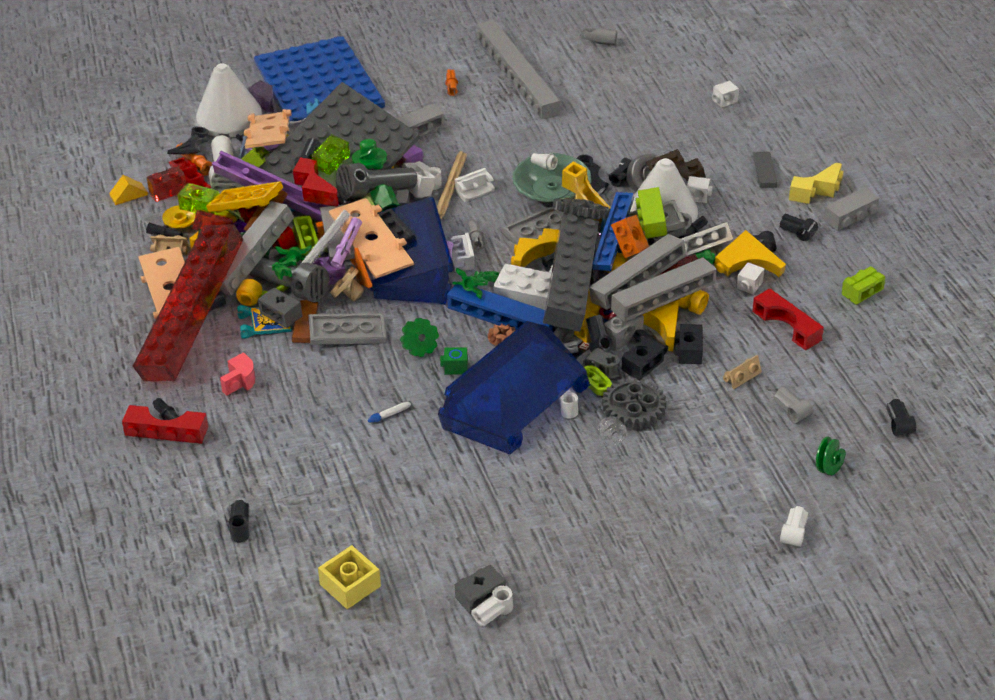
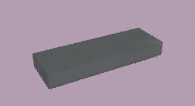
(765, 170)

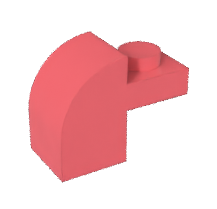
(240, 374)

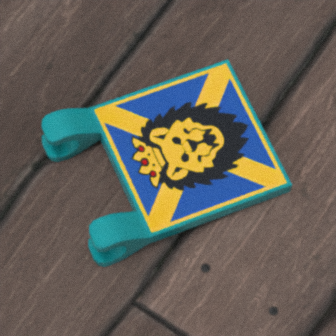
(260, 323)

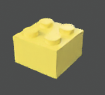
(349, 577)

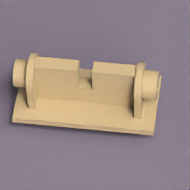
(163, 243)
(743, 372)

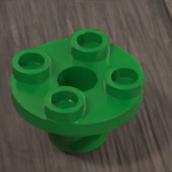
(370, 155)

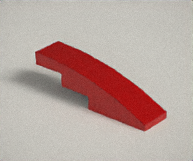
(190, 170)

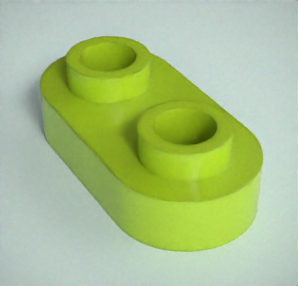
(598, 380)

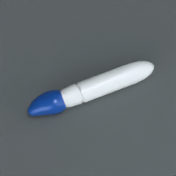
(389, 412)

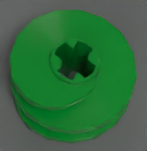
(830, 456)

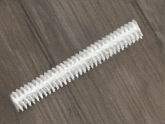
(327, 237)

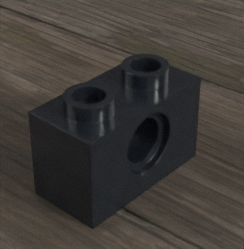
(690, 343)
(642, 358)

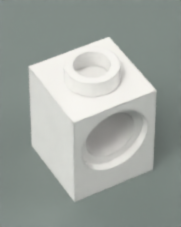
(725, 94)
(699, 188)
(750, 278)

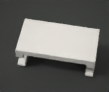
(474, 185)
(463, 253)

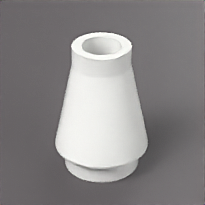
(546, 161)

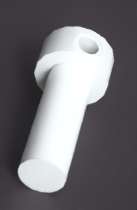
(217, 181)

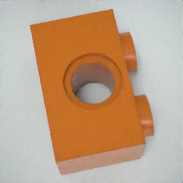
(630, 236)

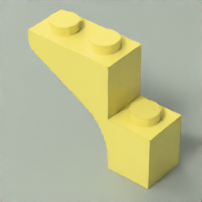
(823, 184)

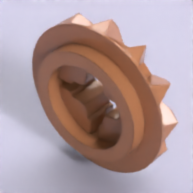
(494, 337)

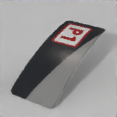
(583, 351)

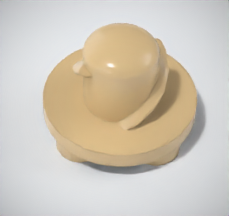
(348, 285)

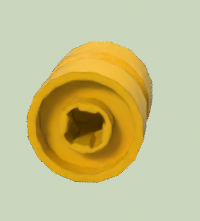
(695, 302)

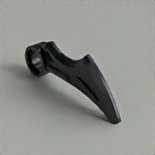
(198, 136)
(596, 182)

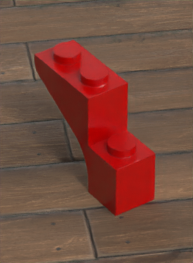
(313, 186)

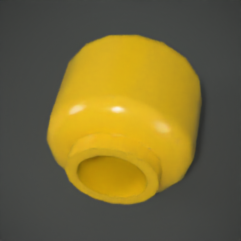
(249, 292)

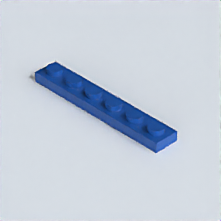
(608, 243)

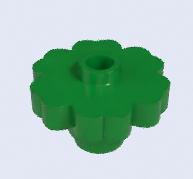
(419, 337)

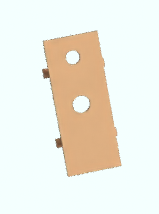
(277, 128)
(379, 255)
(159, 276)

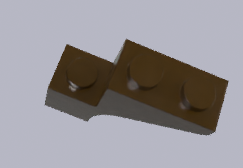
(690, 168)

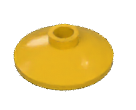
(178, 218)

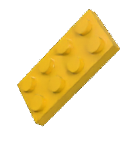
(244, 197)

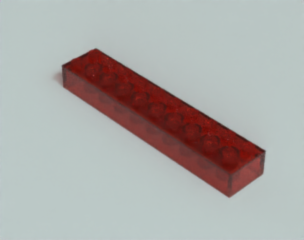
(188, 303)

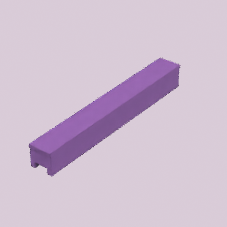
(249, 175)

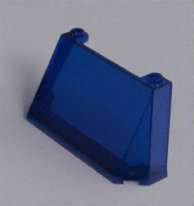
(432, 261)
(511, 388)

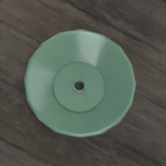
(544, 184)

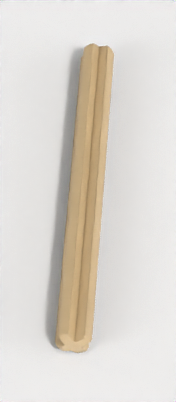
(450, 184)

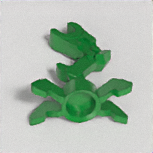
(293, 256)
(471, 282)

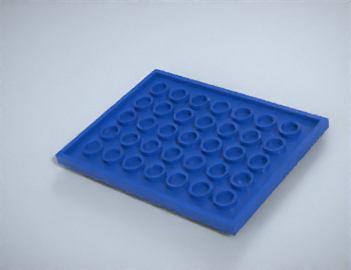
(314, 72)

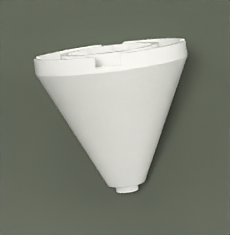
(226, 104)
(671, 187)

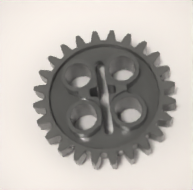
(581, 208)
(634, 403)

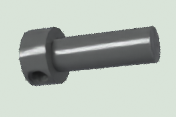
(355, 180)
(307, 280)

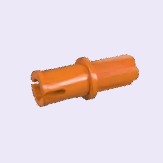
(451, 82)

